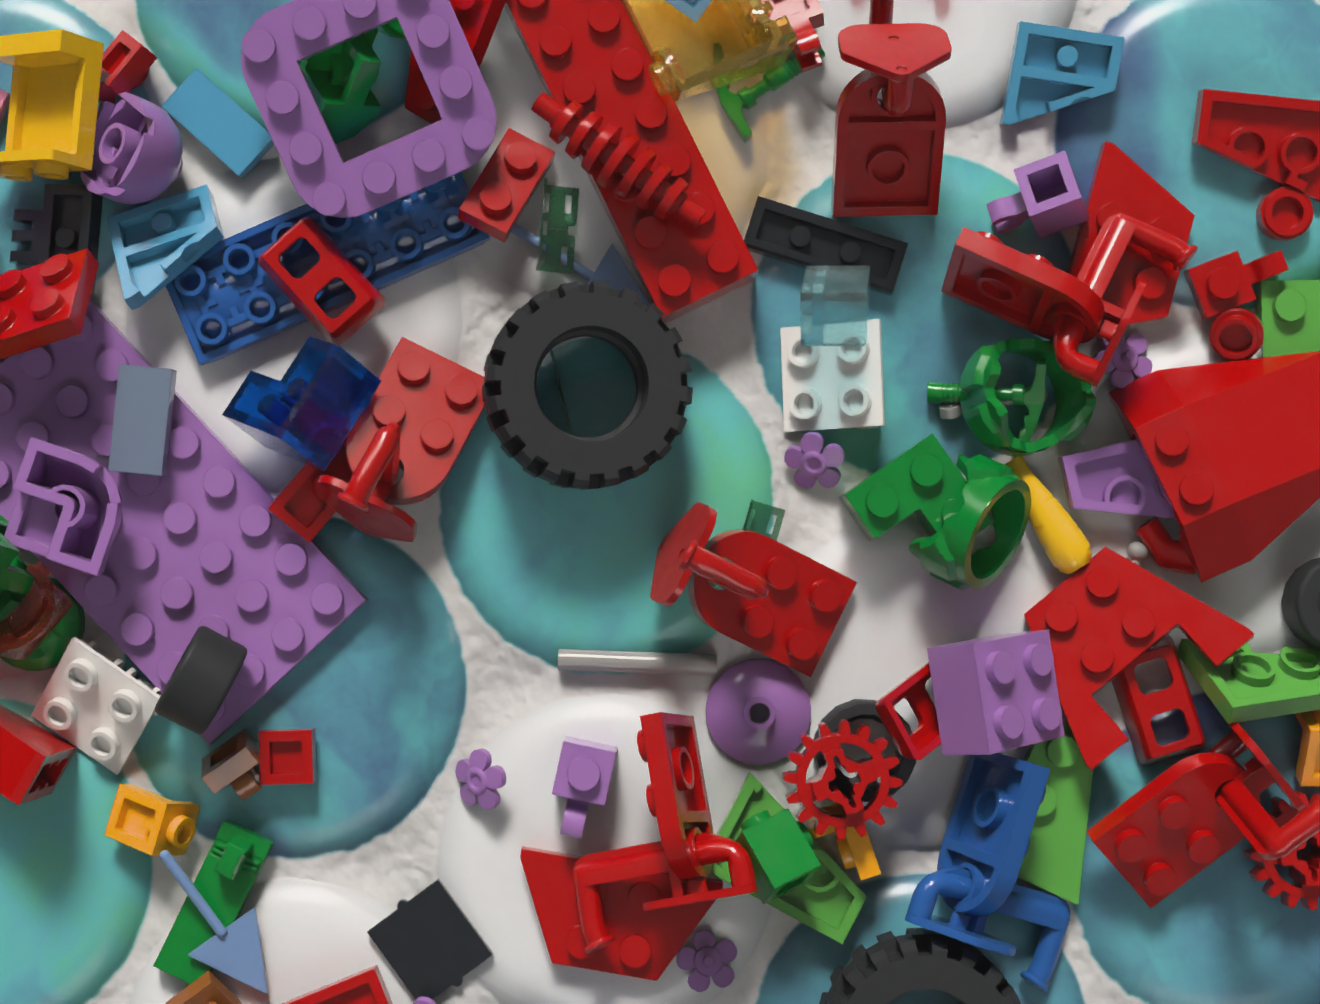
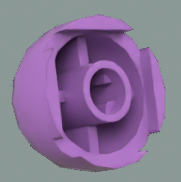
(134, 151)

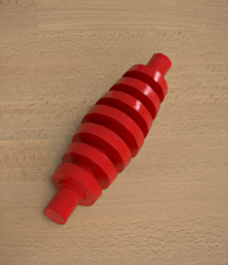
(618, 160)

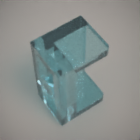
(835, 305)

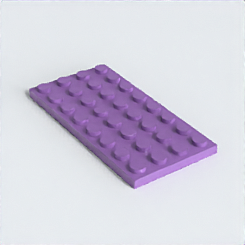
(187, 543)

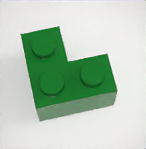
(915, 482)

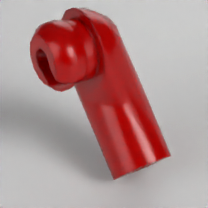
(1164, 550)

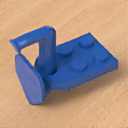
(983, 859)

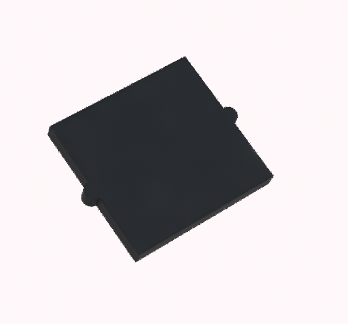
(430, 942)

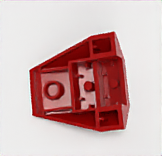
(1230, 450)

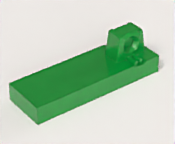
(225, 885)

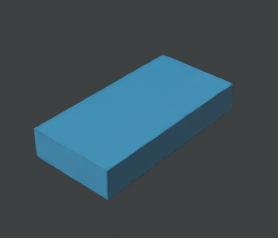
(219, 123)

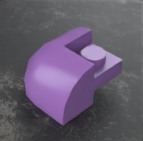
(65, 507)

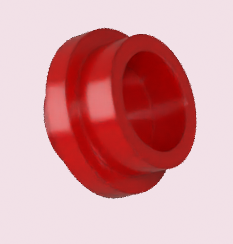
(1236, 334)

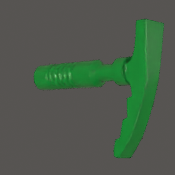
(746, 98)
(1032, 397)

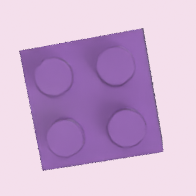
(995, 693)

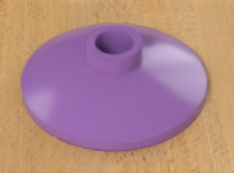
(738, 691)

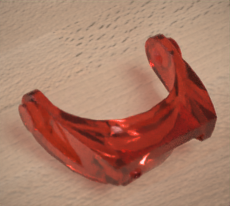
(41, 595)

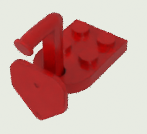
(890, 147)
(45, 301)
(1051, 301)
(413, 423)
(765, 589)
(1197, 816)
(685, 830)

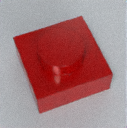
(287, 756)

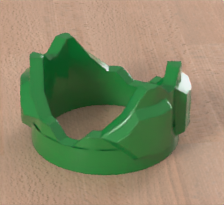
(989, 417)
(949, 551)

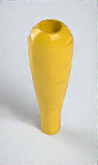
(1052, 524)

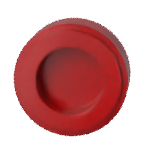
(1284, 214)

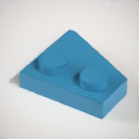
(1058, 69)
(162, 241)

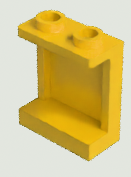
(50, 104)

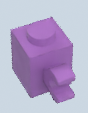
(1046, 197)
(583, 778)

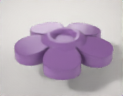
(1126, 361)
(814, 462)
(480, 780)
(707, 961)

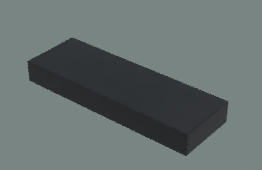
(819, 241)

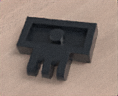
(64, 226)

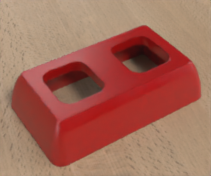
(332, 265)
(1140, 707)
(927, 735)

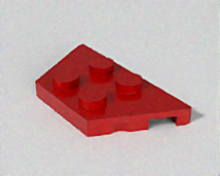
(1127, 189)
(643, 940)

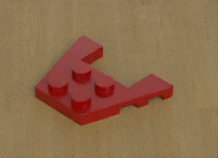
(1107, 621)

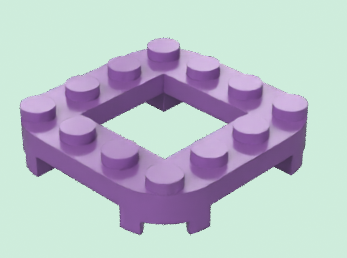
(300, 133)

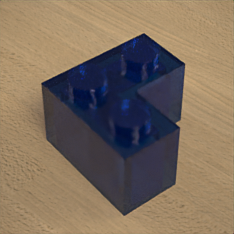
(309, 407)

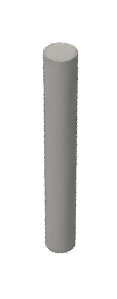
(637, 662)

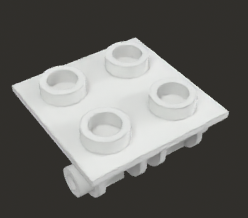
(832, 383)
(97, 704)

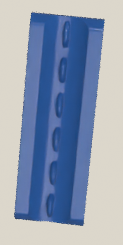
(234, 304)

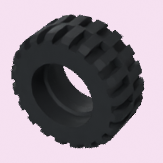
(643, 341)
(918, 963)

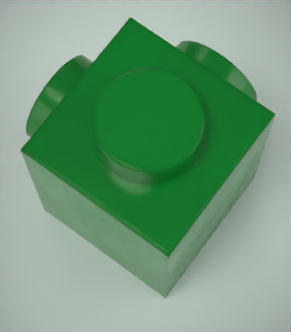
(779, 852)

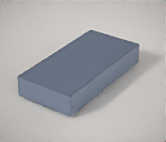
(142, 420)

